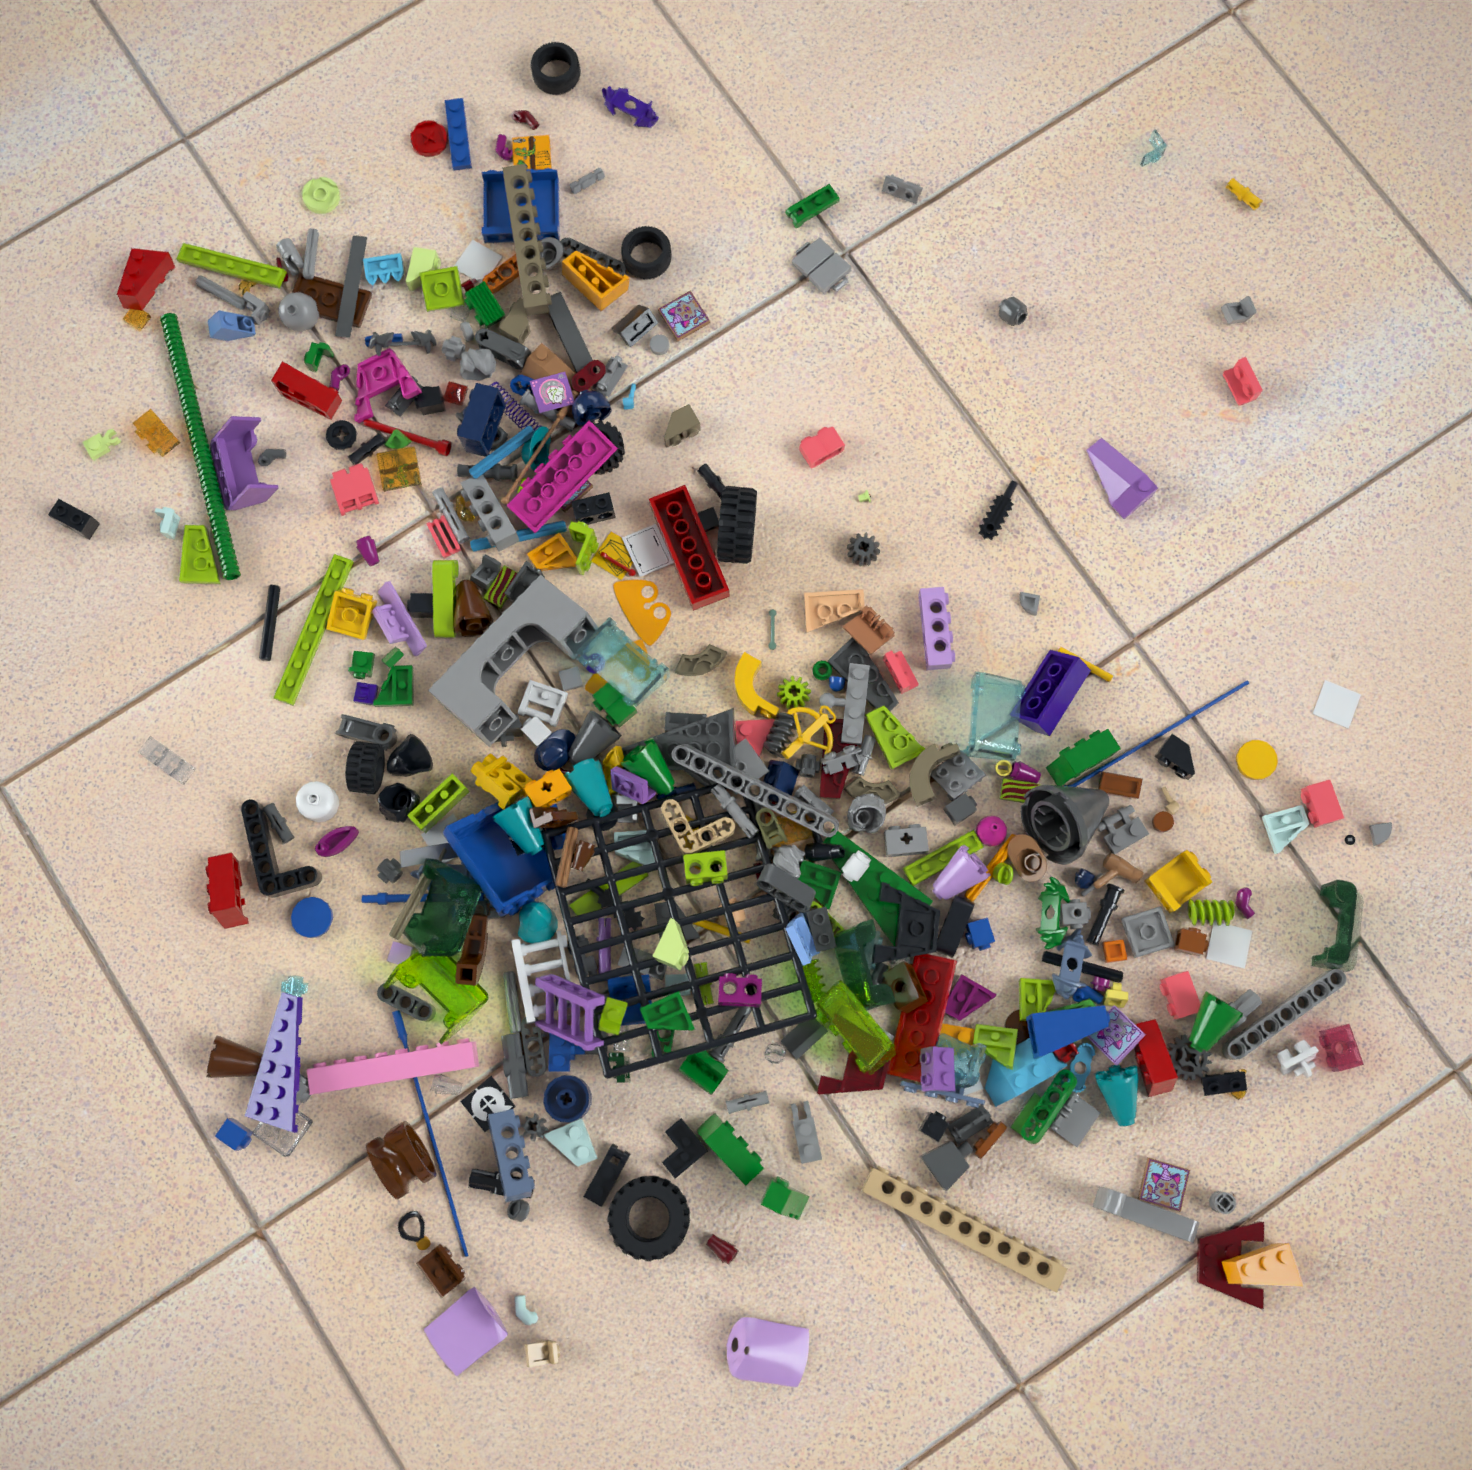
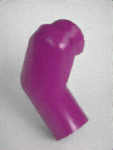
(501, 148)
(1242, 902)

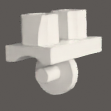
(1290, 1063)

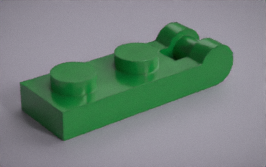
(812, 205)

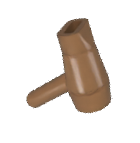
(1118, 867)

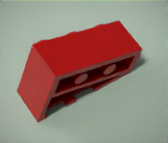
(142, 276)
(225, 890)
(1154, 1060)

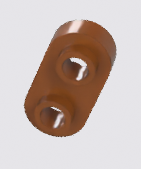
(995, 1131)

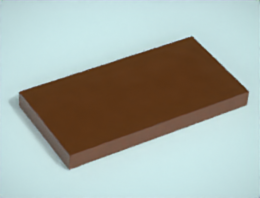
(329, 296)

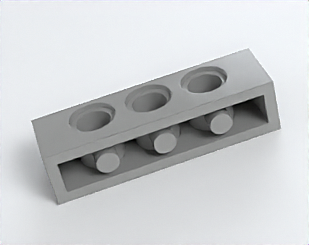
(501, 537)

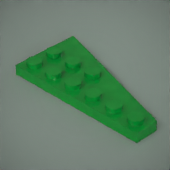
(868, 886)

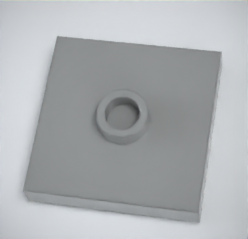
(748, 761)
(1147, 932)

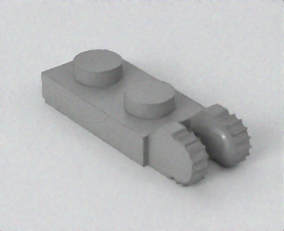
(806, 1135)

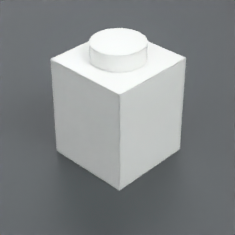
(535, 730)

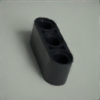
(954, 926)

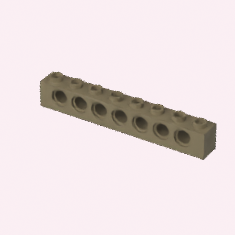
(514, 177)

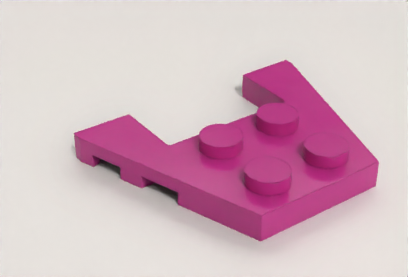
(379, 375)

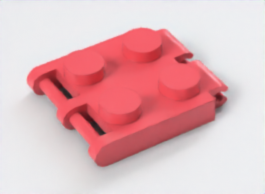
(353, 489)

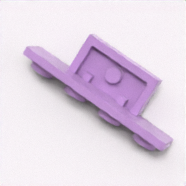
(396, 621)

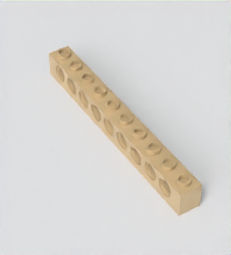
(1050, 1278)

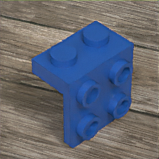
(623, 988)

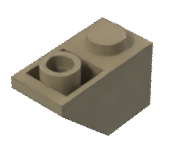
(516, 323)
(682, 424)

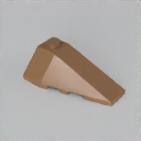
(544, 363)

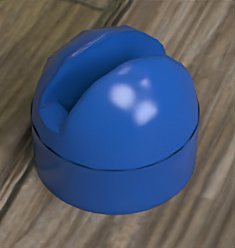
(836, 683)

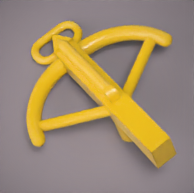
(804, 737)

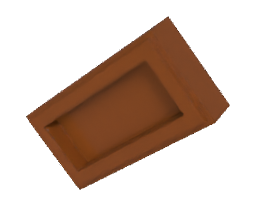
(1120, 784)

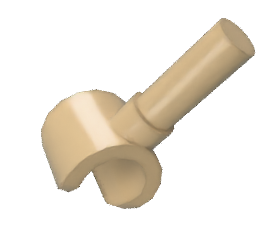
(1173, 806)

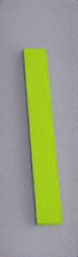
(312, 631)

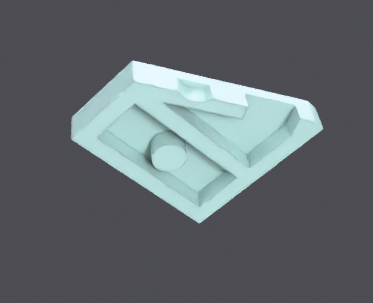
(1285, 826)

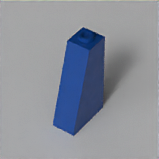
(1060, 1028)

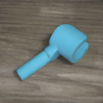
(628, 403)

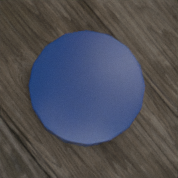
(312, 917)

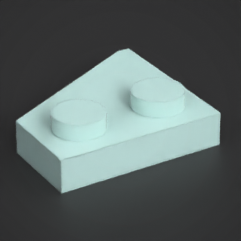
(638, 853)
(573, 1142)

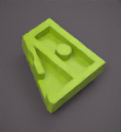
(1034, 996)
(999, 1042)

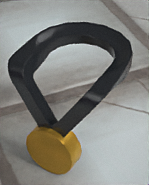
(422, 1241)

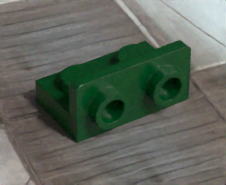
(620, 1060)

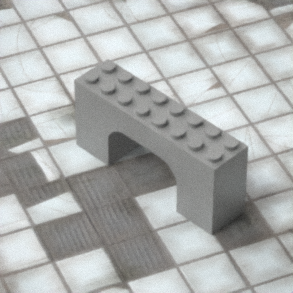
(535, 617)

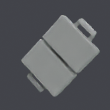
(822, 265)

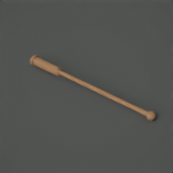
(560, 416)

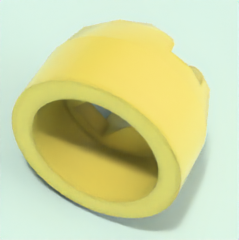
(1002, 772)

